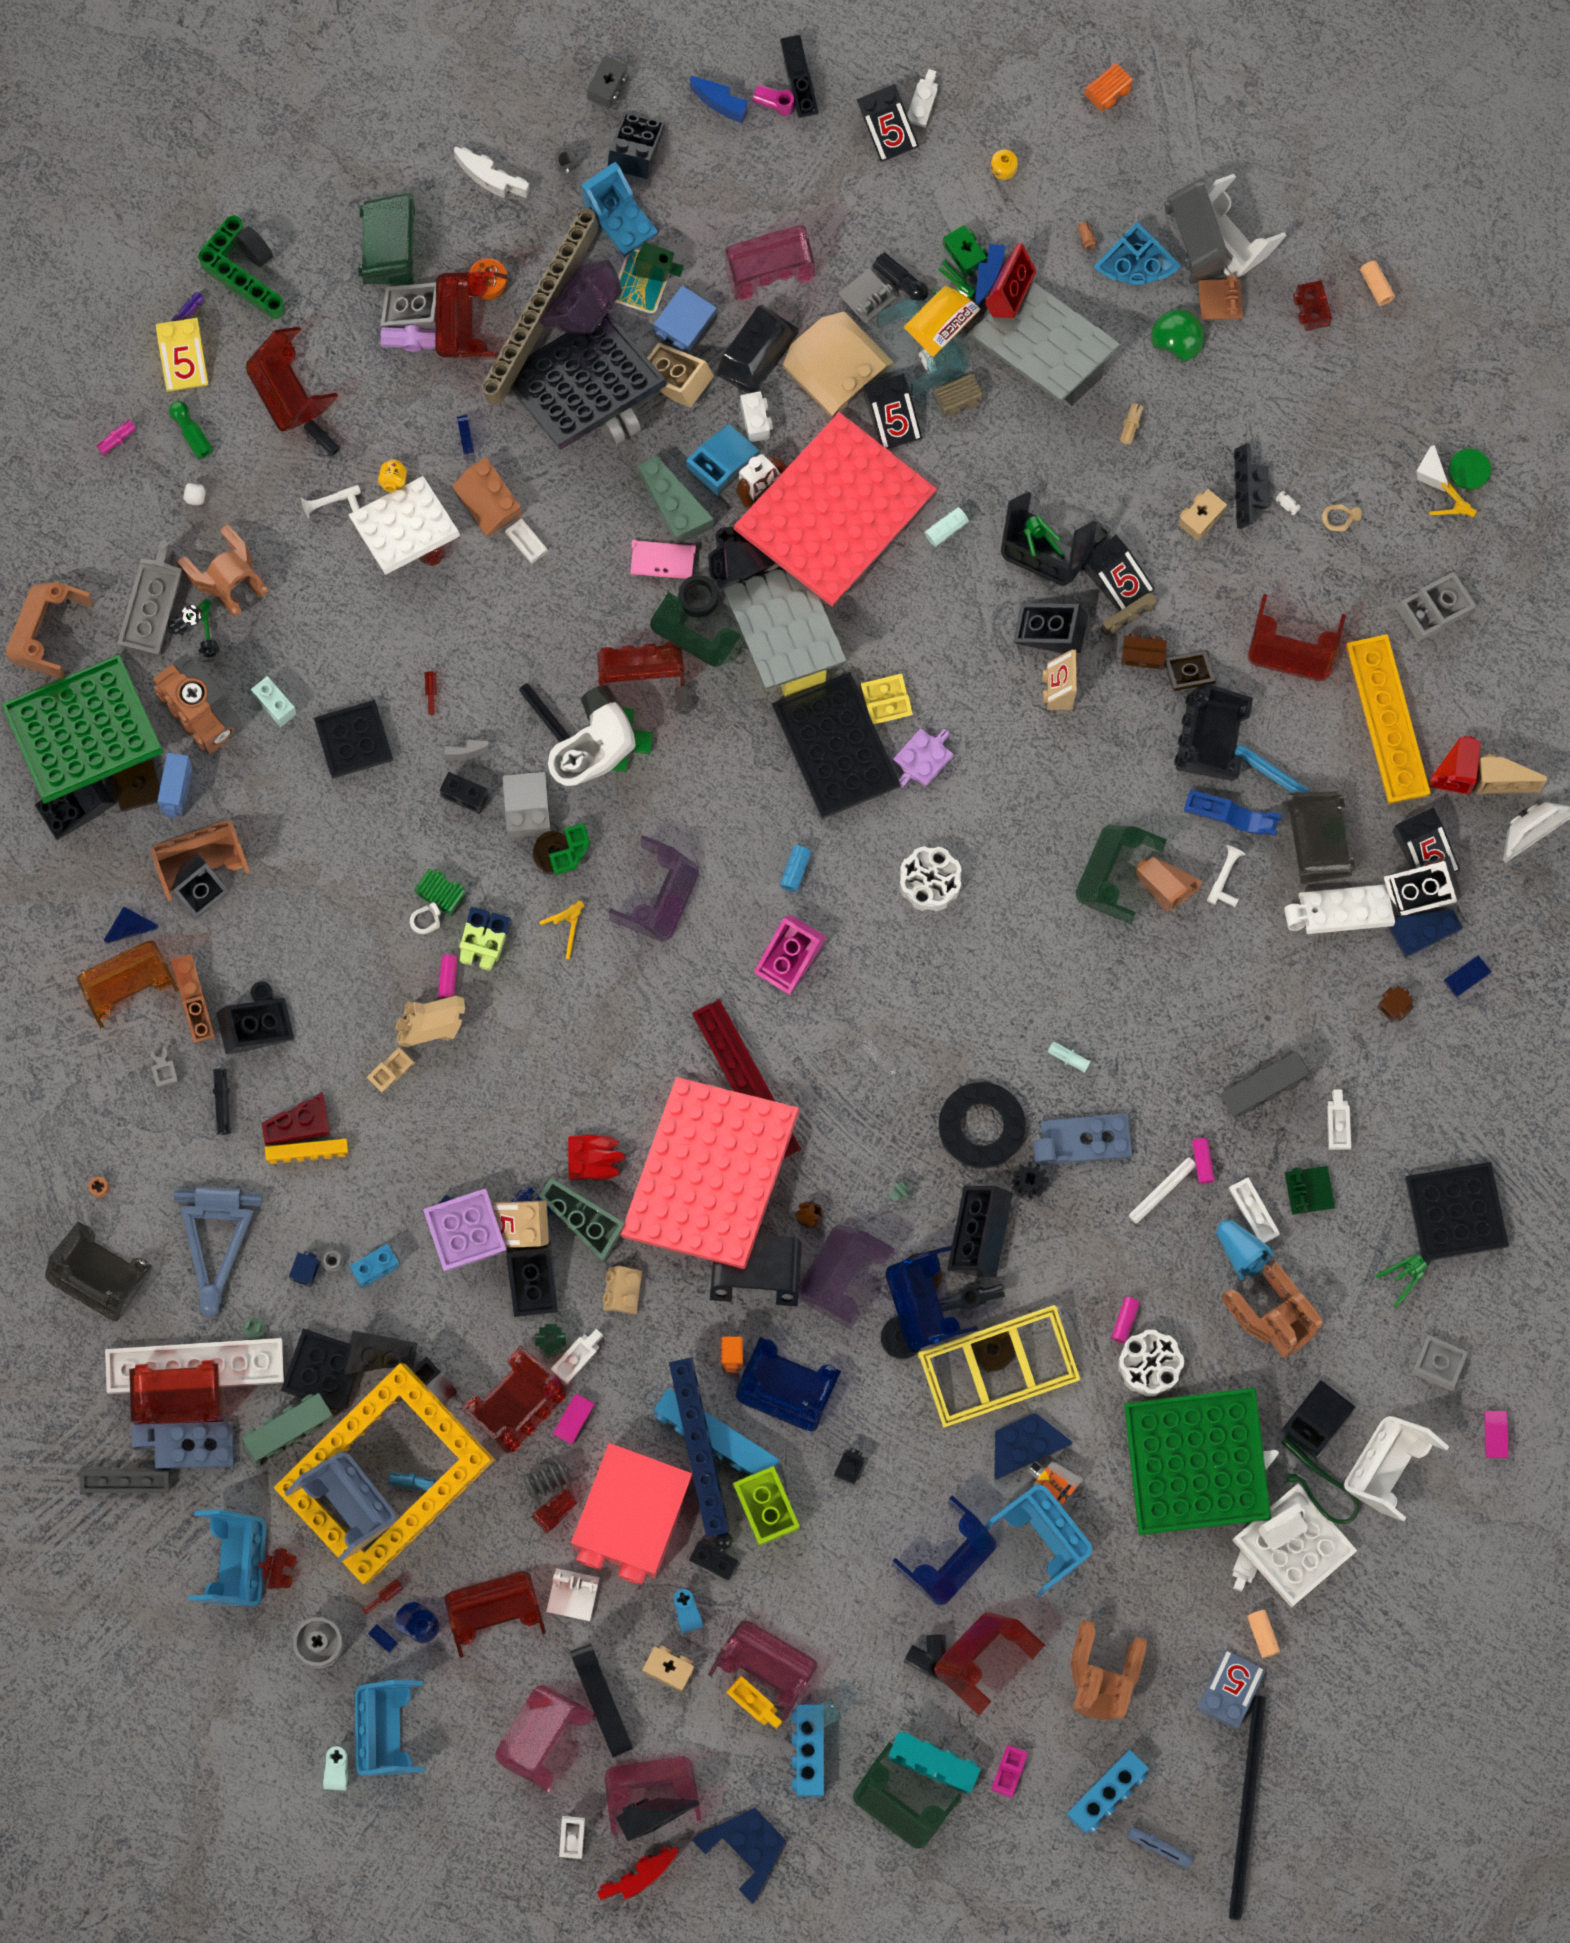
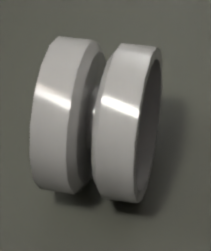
(619, 426)
(312, 1631)

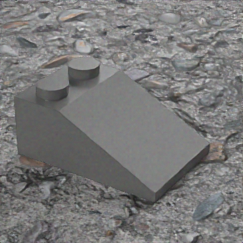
(410, 306)
(526, 804)

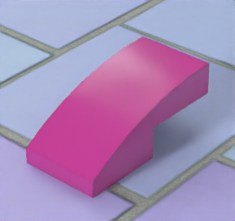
(574, 1418)
(1496, 1434)
(1009, 1771)

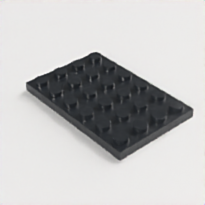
(836, 745)

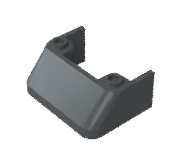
(1199, 231)

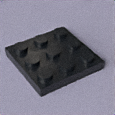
(353, 739)
(319, 1369)

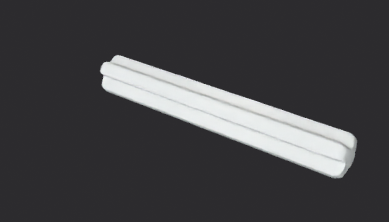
(1162, 1190)

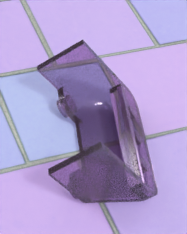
(662, 919)

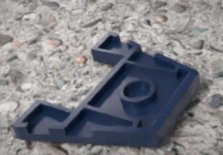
(753, 1841)

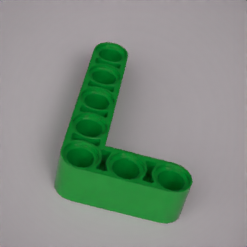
(236, 273)

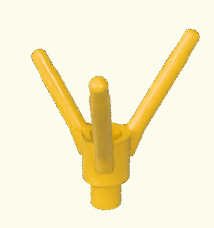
(1460, 505)
(571, 916)

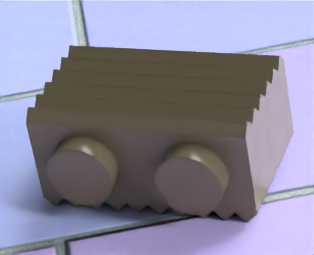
(958, 395)

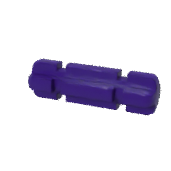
(189, 307)

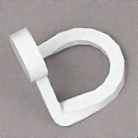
(434, 909)

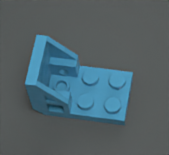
(616, 210)

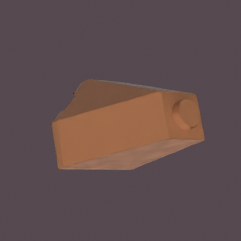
(1166, 883)

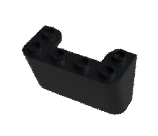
(1212, 732)
(771, 1266)

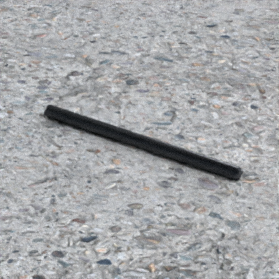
(1247, 1807)

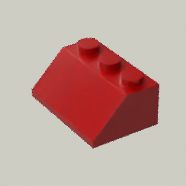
(1011, 284)

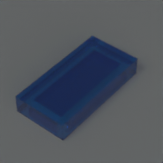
(1467, 976)

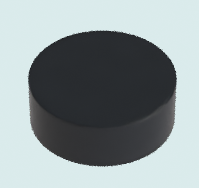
(261, 991)

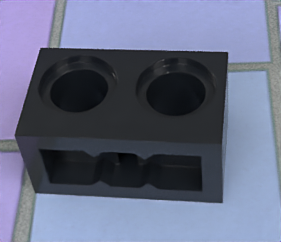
(463, 792)

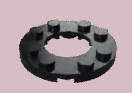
(977, 1155)

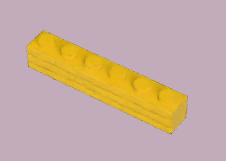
(306, 1150)

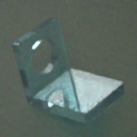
(823, 1715)

